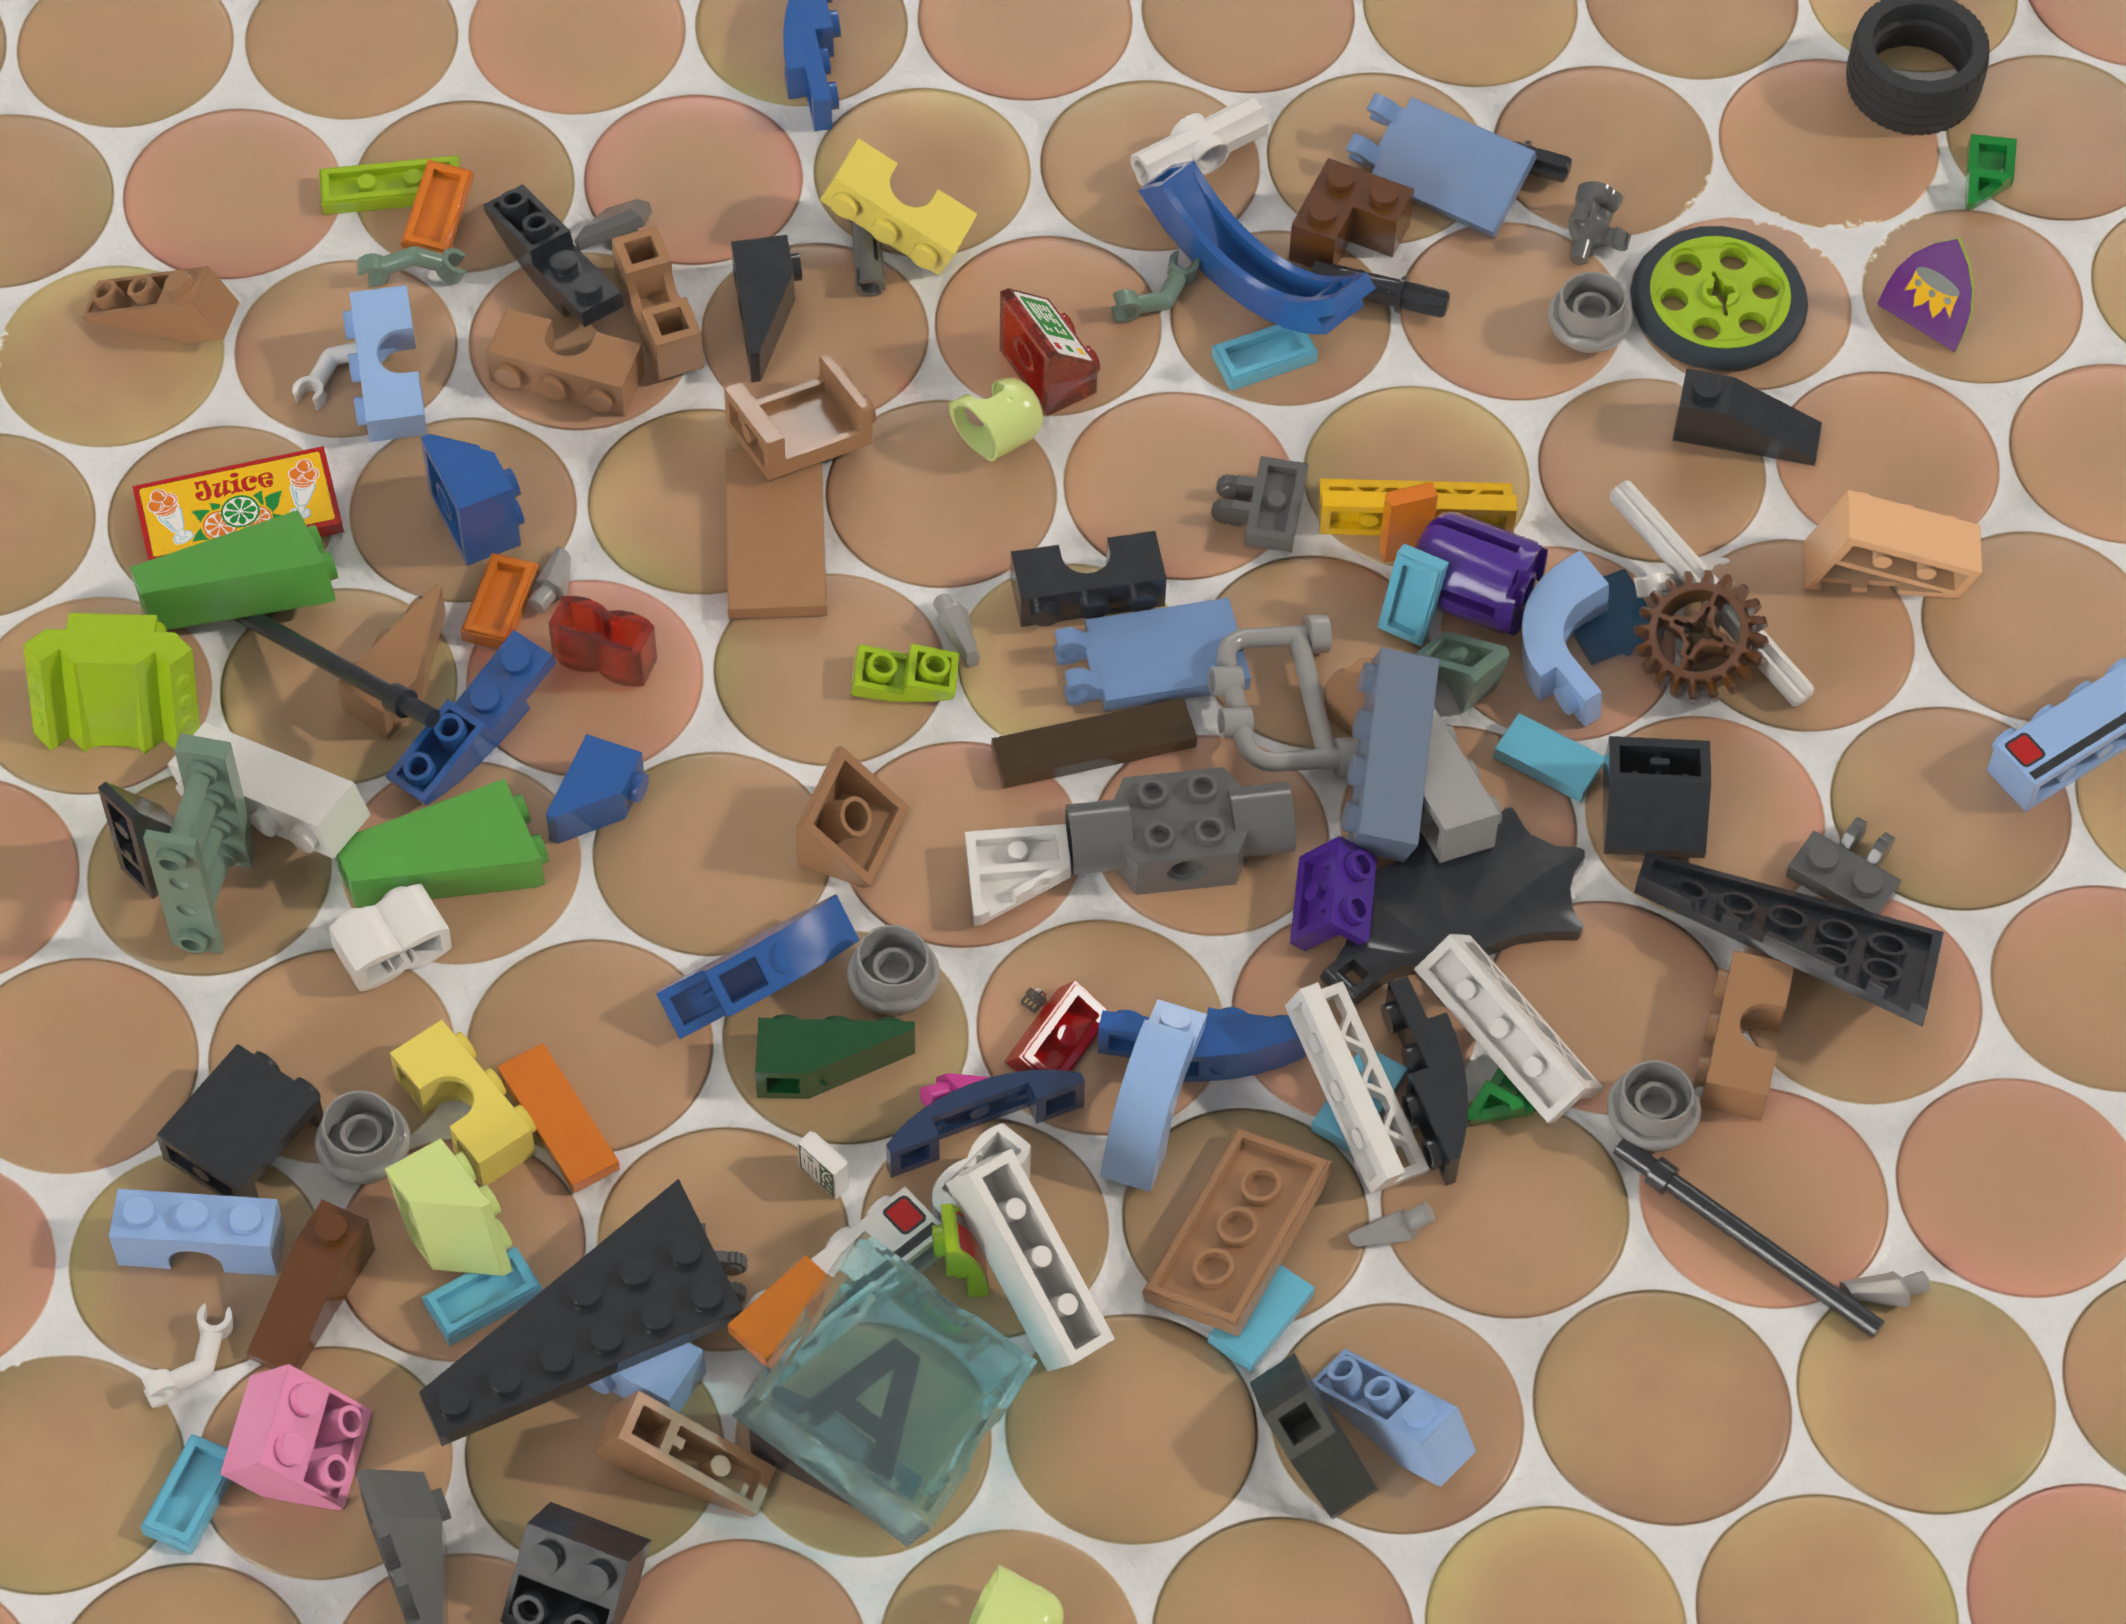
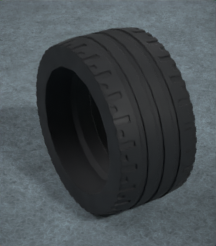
(1909, 103)

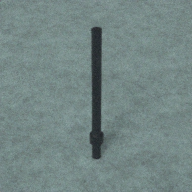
(394, 697)
(1665, 1177)

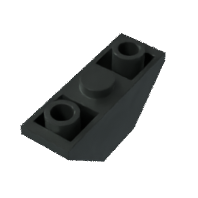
(1311, 1437)

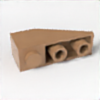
(169, 305)
(399, 656)

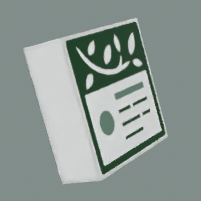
(823, 1164)

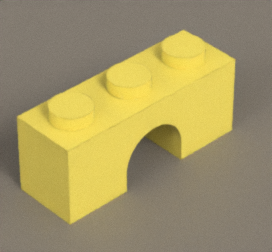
(864, 195)
(443, 1069)

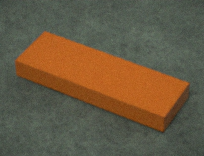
(559, 1118)

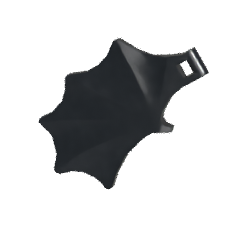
(1494, 895)

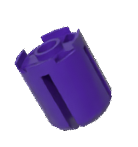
(1486, 571)

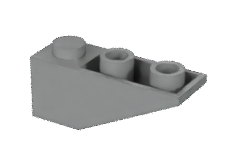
(1456, 808)

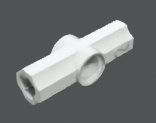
(1203, 140)

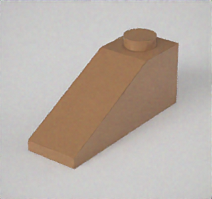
(682, 1455)

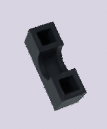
(1052, 592)

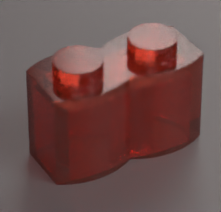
(601, 640)

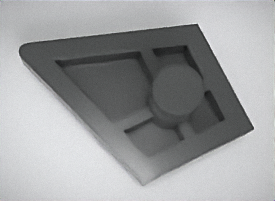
(613, 222)

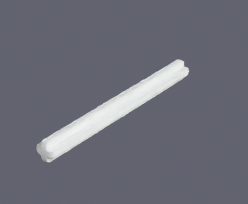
(1681, 558)

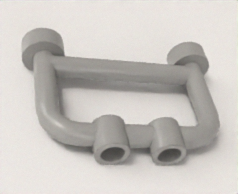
(1238, 719)

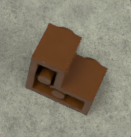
(1348, 208)

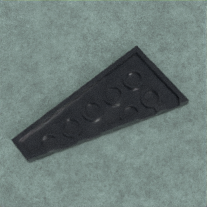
(1845, 946)
(615, 1307)

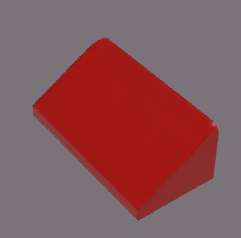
(1058, 1032)

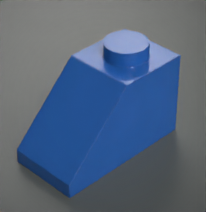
(596, 789)

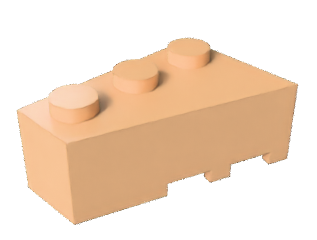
(1892, 545)

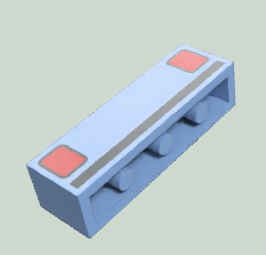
(2063, 740)

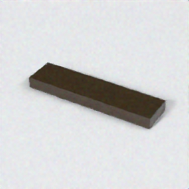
(1093, 742)

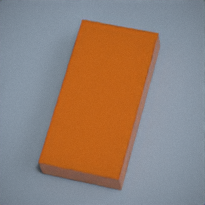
(438, 207)
(1406, 517)
(499, 600)
(772, 1314)

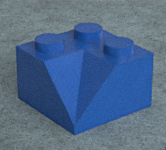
(473, 496)

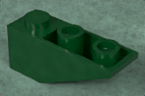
(816, 1055)

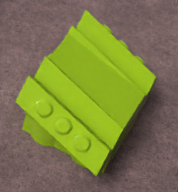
(111, 683)

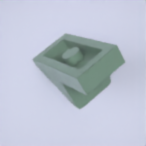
(1467, 665)

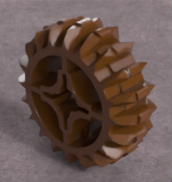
(1709, 617)

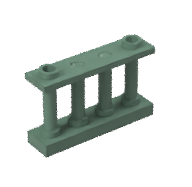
(204, 840)

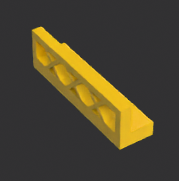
(1358, 504)

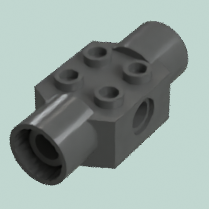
(1180, 830)

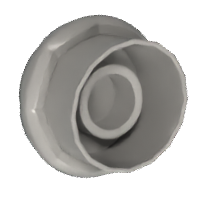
(1590, 313)
(893, 971)
(1654, 1106)
(361, 1137)

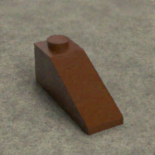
(312, 1286)

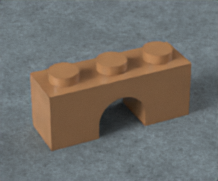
(660, 316)
(597, 378)
(1737, 1072)

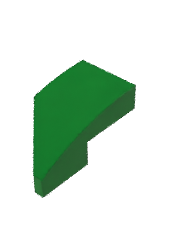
(1988, 168)
(1498, 1101)

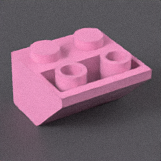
(296, 1439)

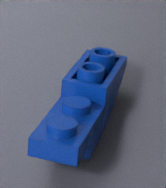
(807, 54)
(474, 722)
(758, 967)
(1229, 1048)

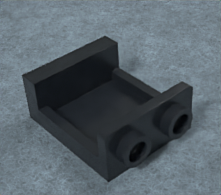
(238, 1123)

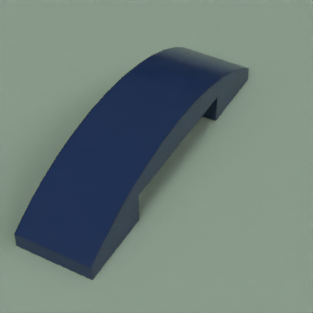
(1042, 1091)

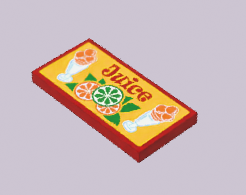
(233, 497)

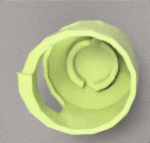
(1009, 416)
(1015, 1601)

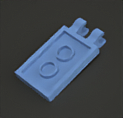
(1446, 161)
(1146, 654)

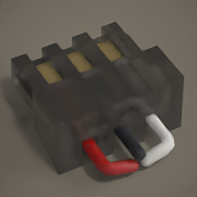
(1034, 1000)

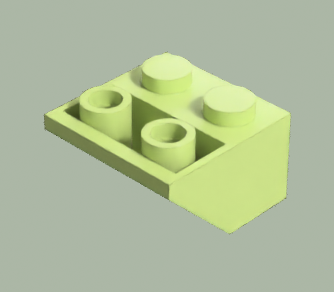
(448, 1213)

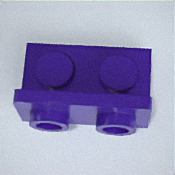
(1333, 894)

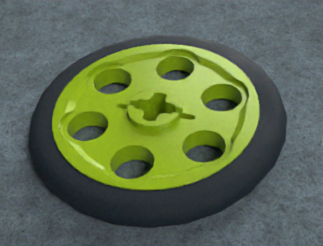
(1733, 348)

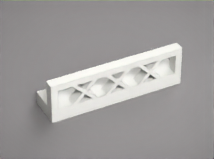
(1507, 1026)
(1349, 1091)

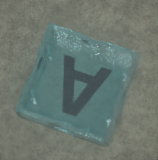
(885, 1389)

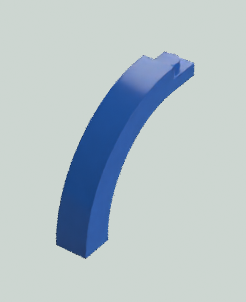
(1243, 264)

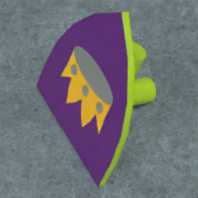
(1934, 292)

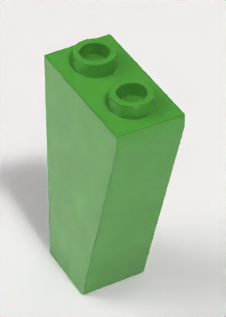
(238, 575)
(450, 848)

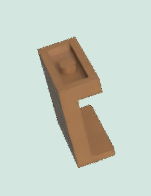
(801, 422)

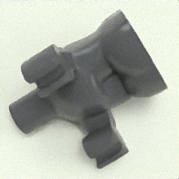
(1591, 220)

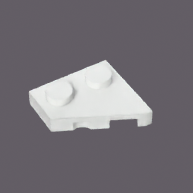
(1014, 866)

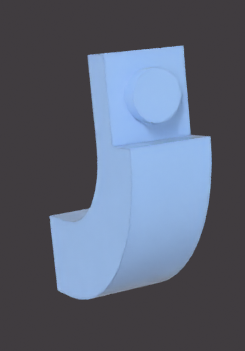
(1556, 607)
(1150, 1094)

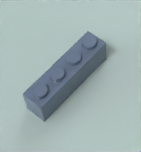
(1391, 753)

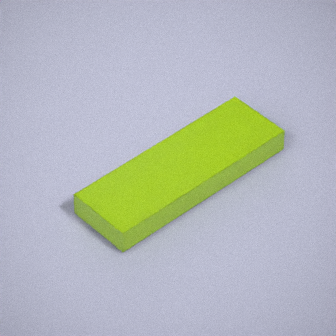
(373, 185)

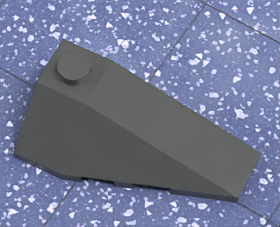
(410, 1539)

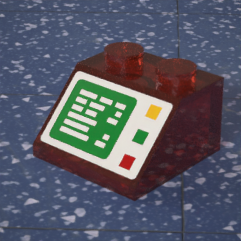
(1046, 350)

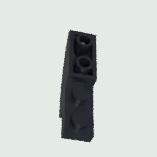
(550, 258)
(1437, 1077)

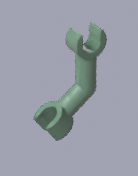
(381, 266)
(1130, 305)

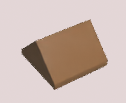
(848, 822)

